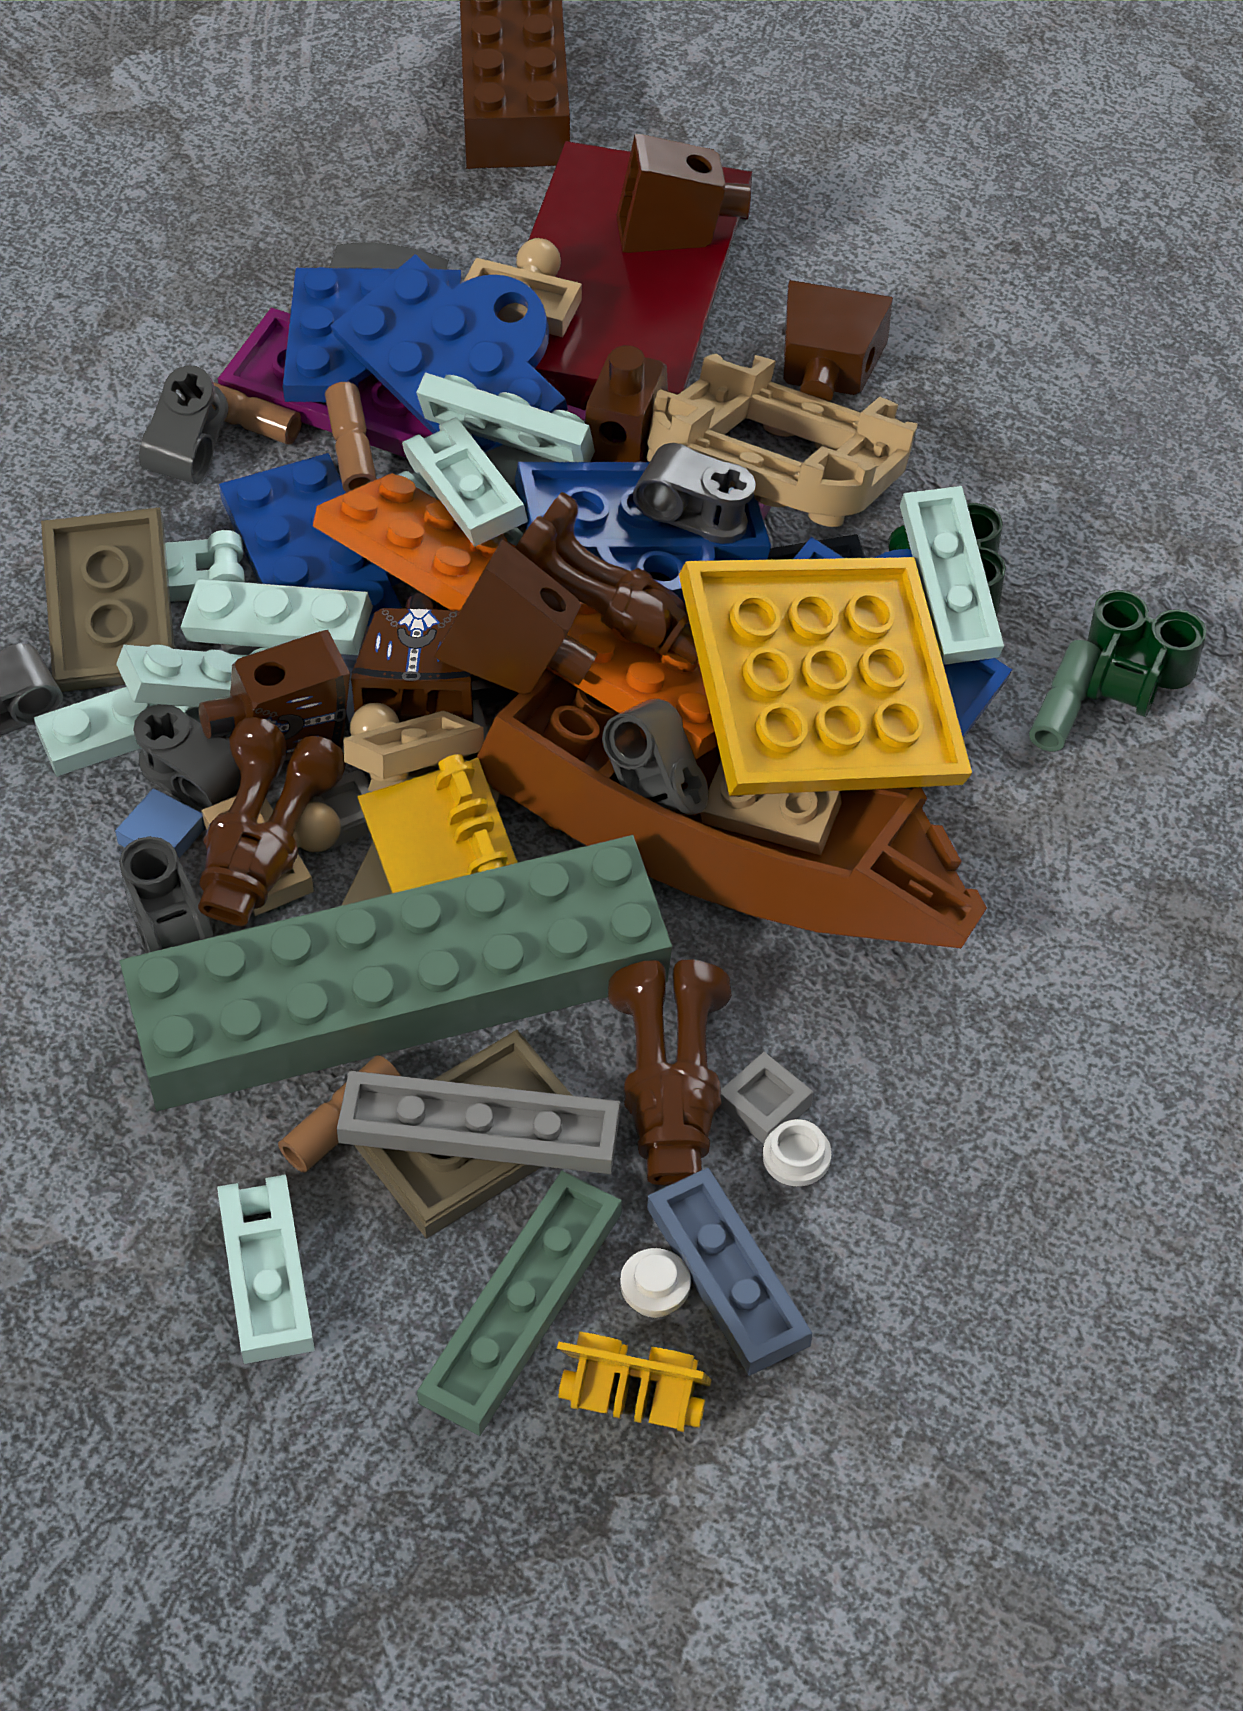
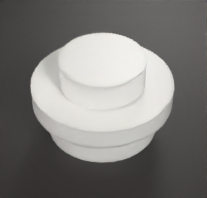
(797, 1153)
(655, 1282)

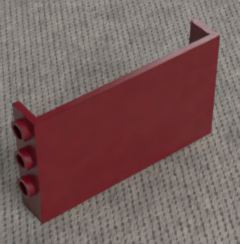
(627, 298)

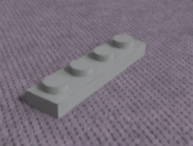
(479, 1122)

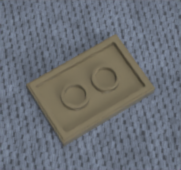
(104, 592)
(444, 1187)

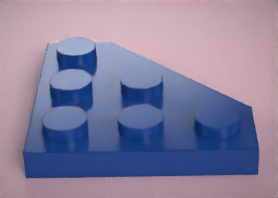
(313, 353)

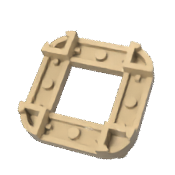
(855, 452)

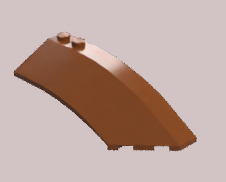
(876, 878)

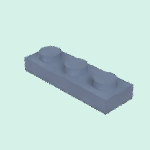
(729, 1271)

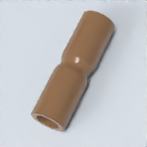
(261, 416)
(349, 431)
(318, 1131)

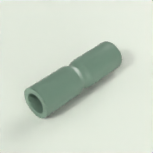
(1065, 697)

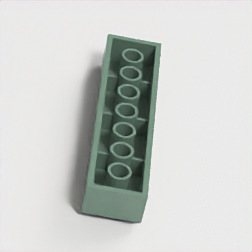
(391, 971)

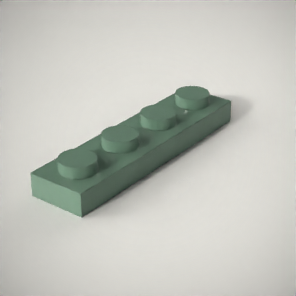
(519, 1303)

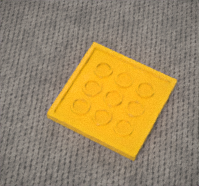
(823, 675)

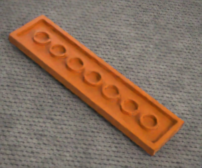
(426, 548)

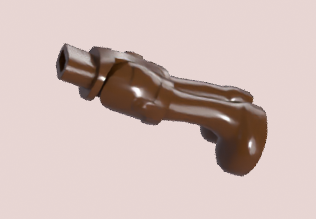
(626, 599)
(251, 856)
(667, 1100)

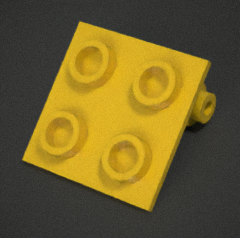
(437, 826)
(604, 1357)

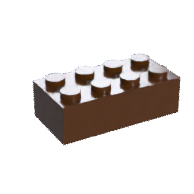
(514, 83)

